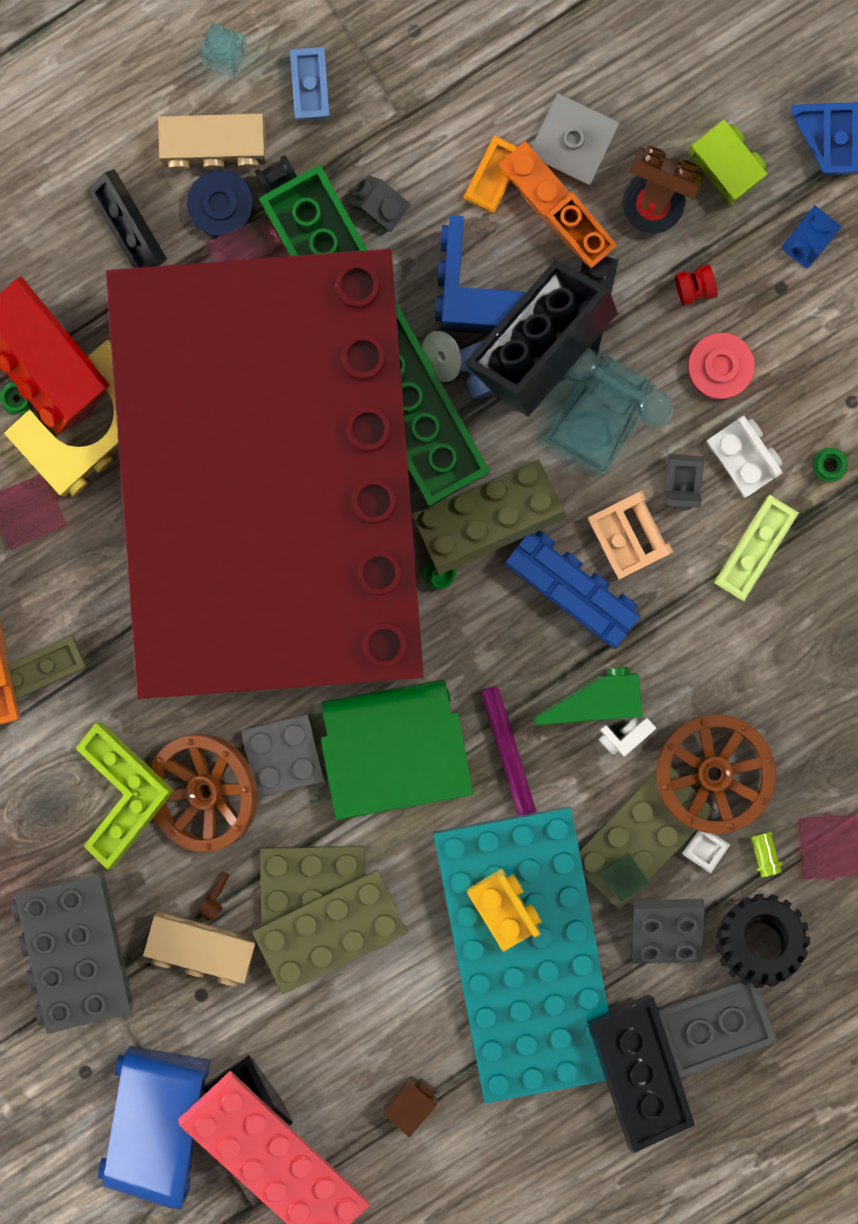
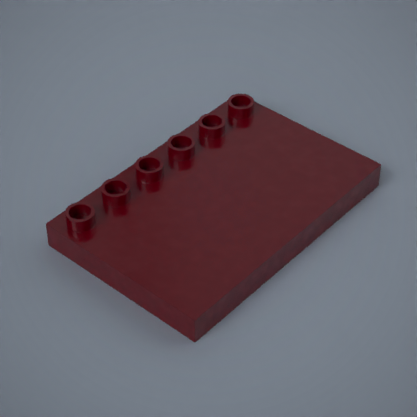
(264, 473)

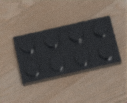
(641, 1073)

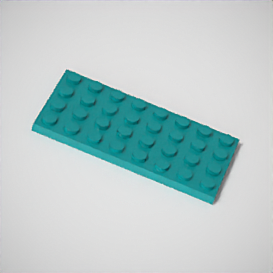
(536, 997)

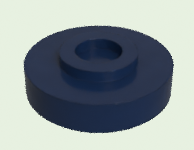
(220, 203)

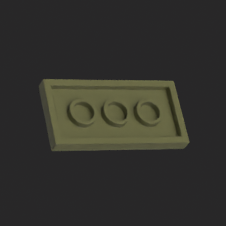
(489, 516)
(643, 830)
(330, 931)

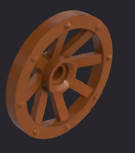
(725, 774)
(201, 798)

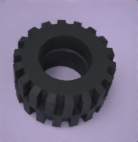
(782, 920)

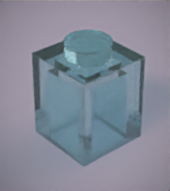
(223, 50)

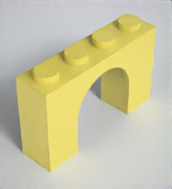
(59, 463)

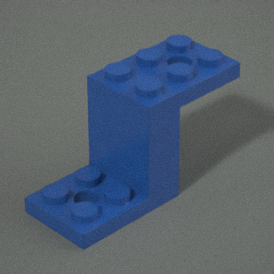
(463, 307)

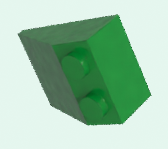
(601, 698)

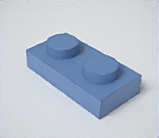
(309, 84)

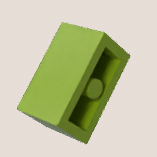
(728, 162)

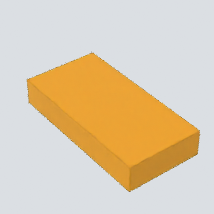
(489, 180)

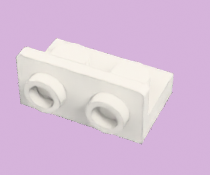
(745, 455)
(633, 734)

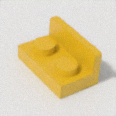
(504, 910)

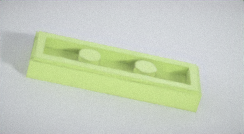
(756, 547)

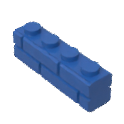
(572, 589)

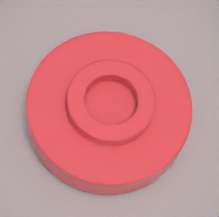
(720, 366)

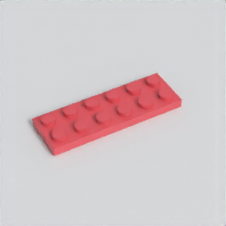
(270, 1157)

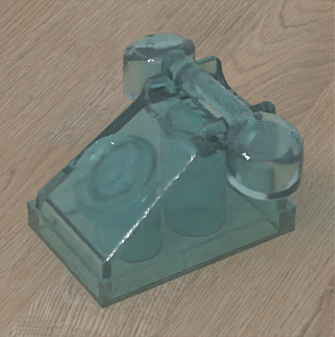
(605, 410)

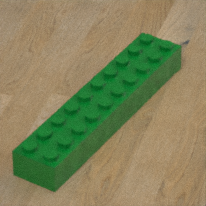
(437, 441)

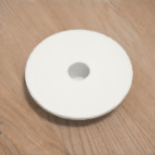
(443, 355)

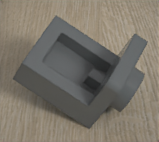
(379, 202)
(684, 481)

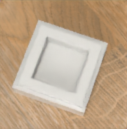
(705, 849)

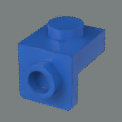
(811, 237)

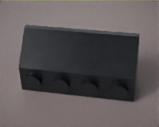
(542, 337)

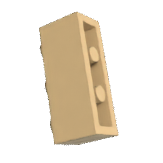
(212, 141)
(200, 948)

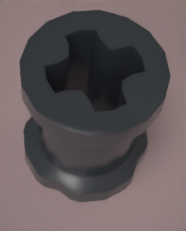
(276, 174)

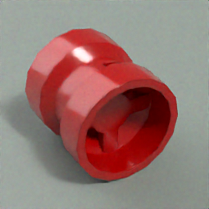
(696, 285)

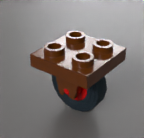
(658, 192)

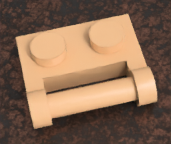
(619, 540)

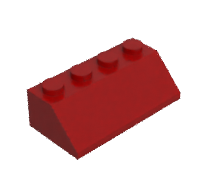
(46, 360)

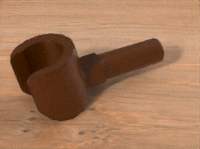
(209, 907)

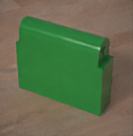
(394, 749)

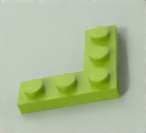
(141, 789)

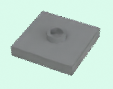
(574, 139)

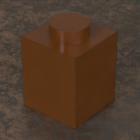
(411, 1105)

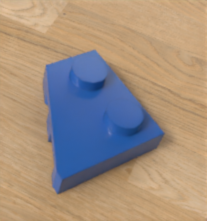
(831, 135)

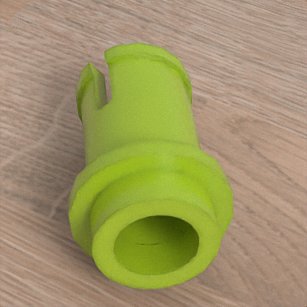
(766, 854)

